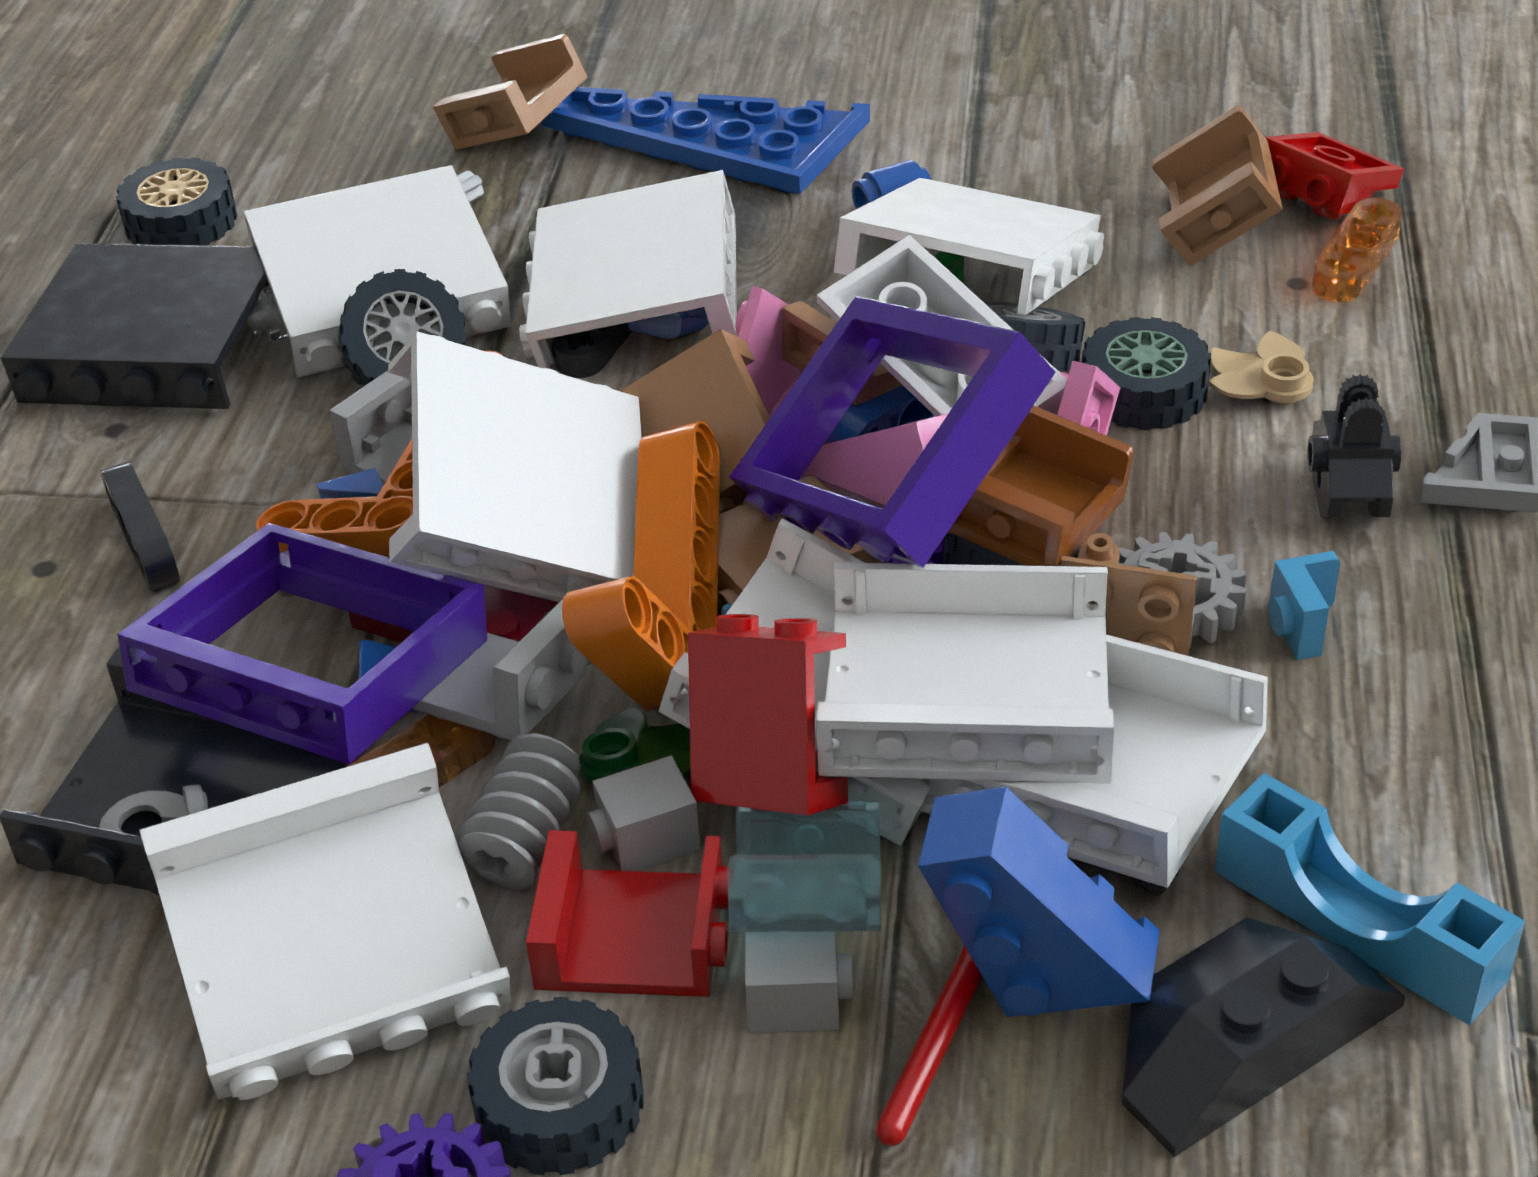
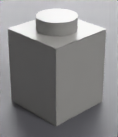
(644, 816)
(795, 981)

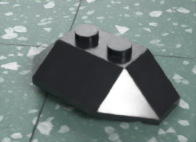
(1242, 1024)

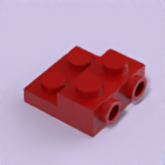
(1328, 172)

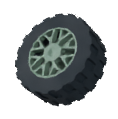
(1157, 367)

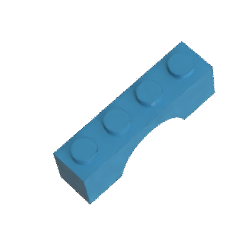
(1440, 946)

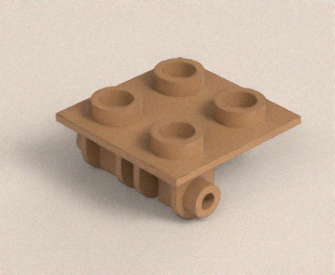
(1141, 602)

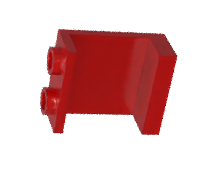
(758, 715)
(626, 926)

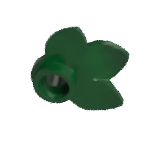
(629, 742)

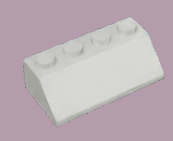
(917, 280)

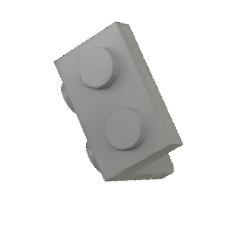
(374, 425)
(510, 683)

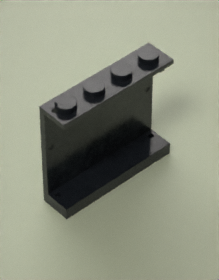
(136, 326)
(142, 750)

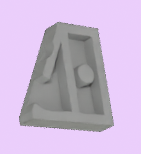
(1489, 466)

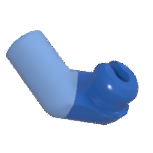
(672, 325)

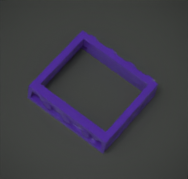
(957, 458)
(172, 661)

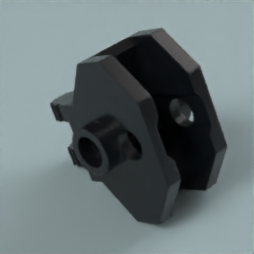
(1354, 452)

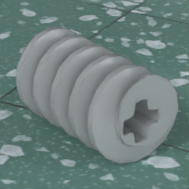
(516, 809)

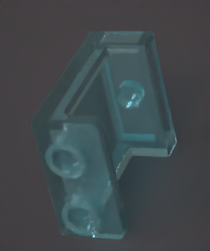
(806, 870)

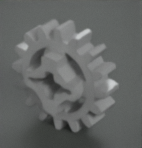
(1219, 585)

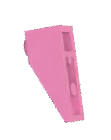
(875, 461)

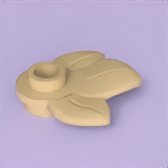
(1272, 372)

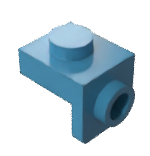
(1301, 601)

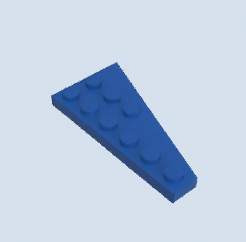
(719, 132)

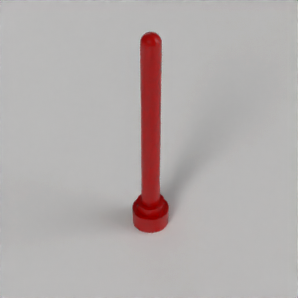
(928, 1051)

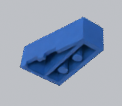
(1028, 912)

